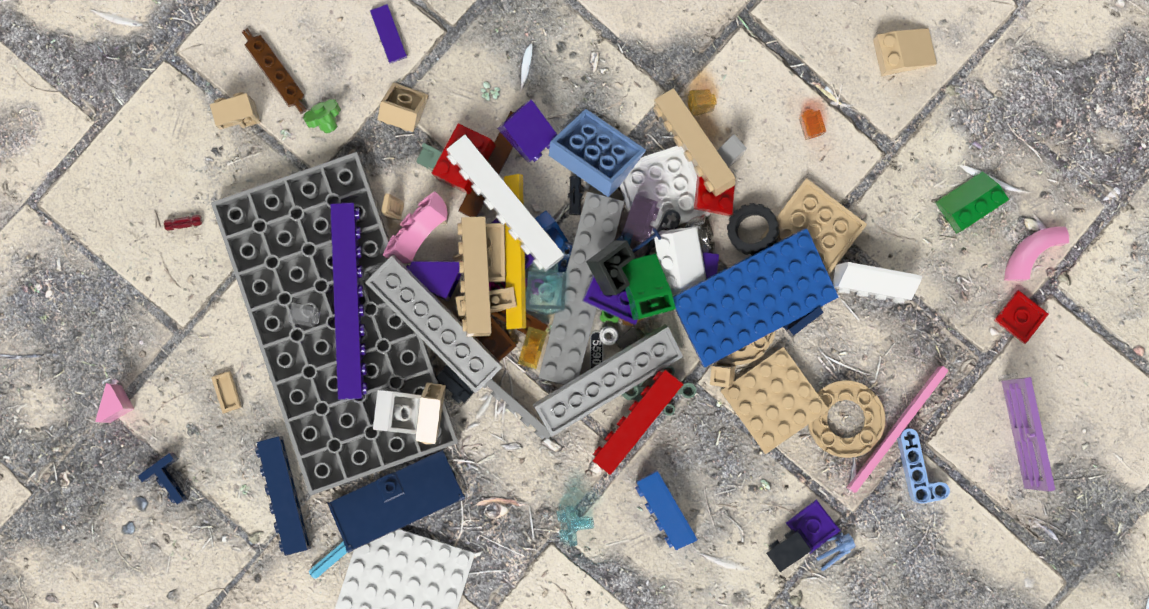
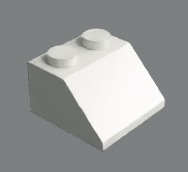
(396, 412)

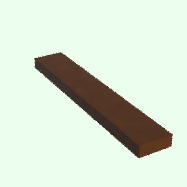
(473, 203)

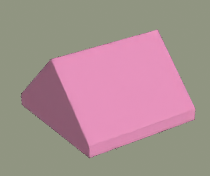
(113, 404)

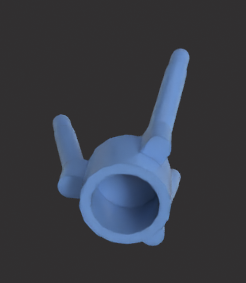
(844, 545)

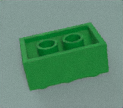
(971, 201)

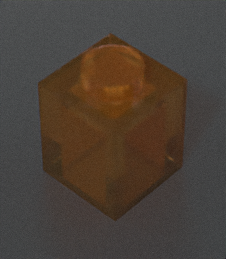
(812, 124)

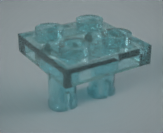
(571, 525)

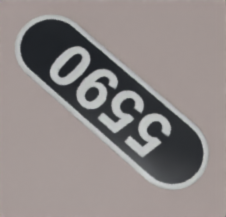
(596, 350)

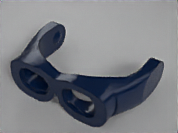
(566, 256)

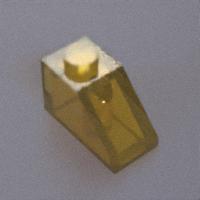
(701, 102)
(532, 348)

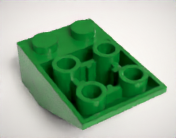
(648, 287)

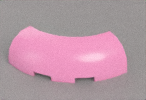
(416, 228)
(1026, 253)

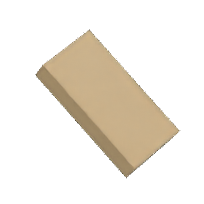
(226, 392)

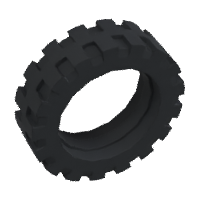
(747, 211)

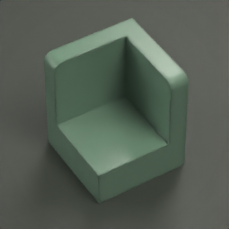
(428, 156)

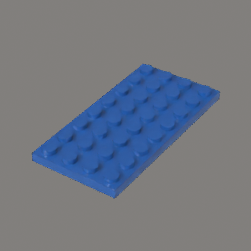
(754, 297)

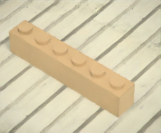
(694, 142)
(475, 276)

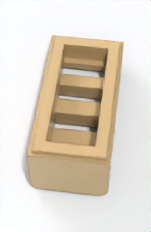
(392, 207)

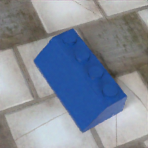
(666, 511)

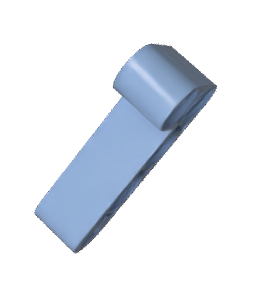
(918, 464)

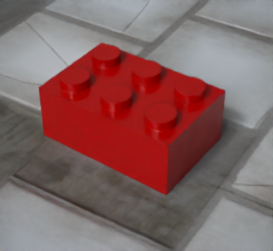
(449, 173)

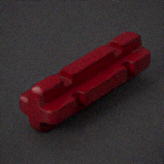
(182, 222)

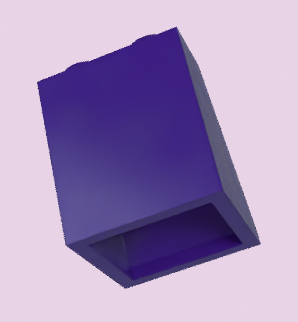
(528, 131)
(437, 277)

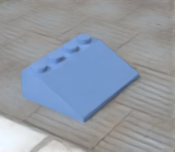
(596, 152)

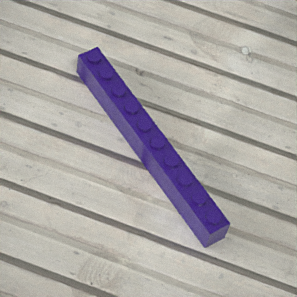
(347, 301)

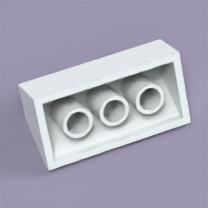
(681, 258)
(875, 281)

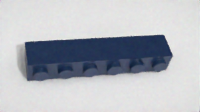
(283, 495)

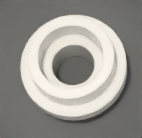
(614, 333)

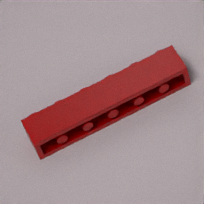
(637, 422)

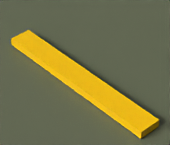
(515, 263)

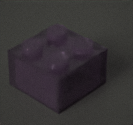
(639, 218)

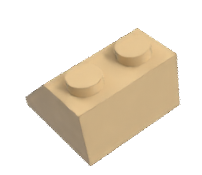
(402, 107)

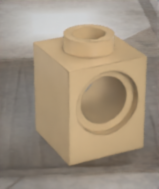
(722, 374)

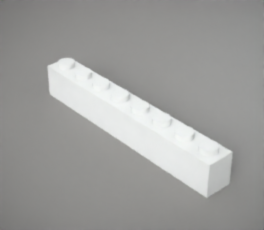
(505, 203)

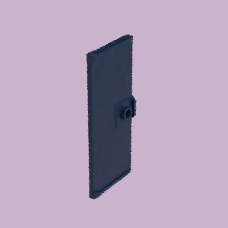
(395, 501)

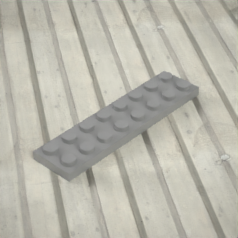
(434, 323)
(608, 380)

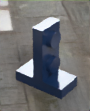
(164, 478)

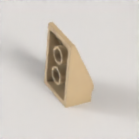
(904, 51)

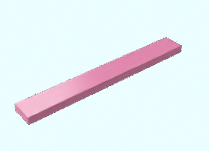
(897, 429)

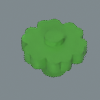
(323, 116)

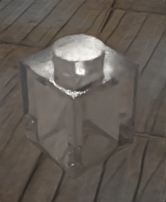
(304, 315)

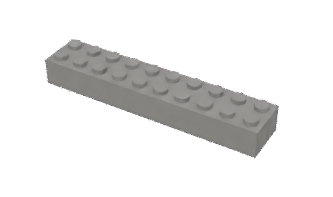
(573, 326)

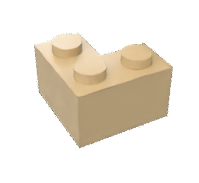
(234, 111)

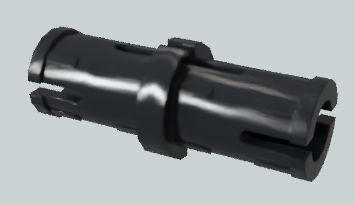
(575, 195)

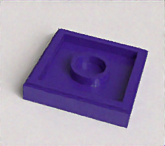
(815, 524)

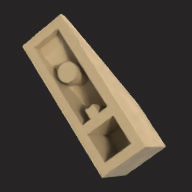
(499, 300)

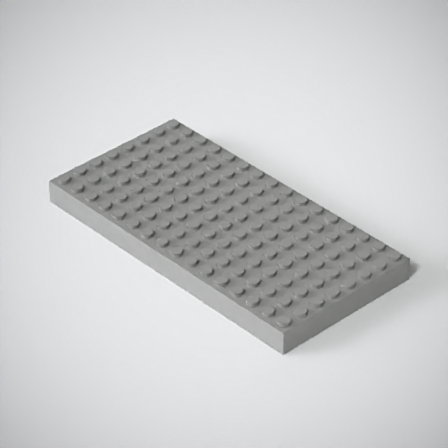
(284, 256)

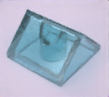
(546, 292)

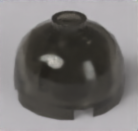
(704, 232)

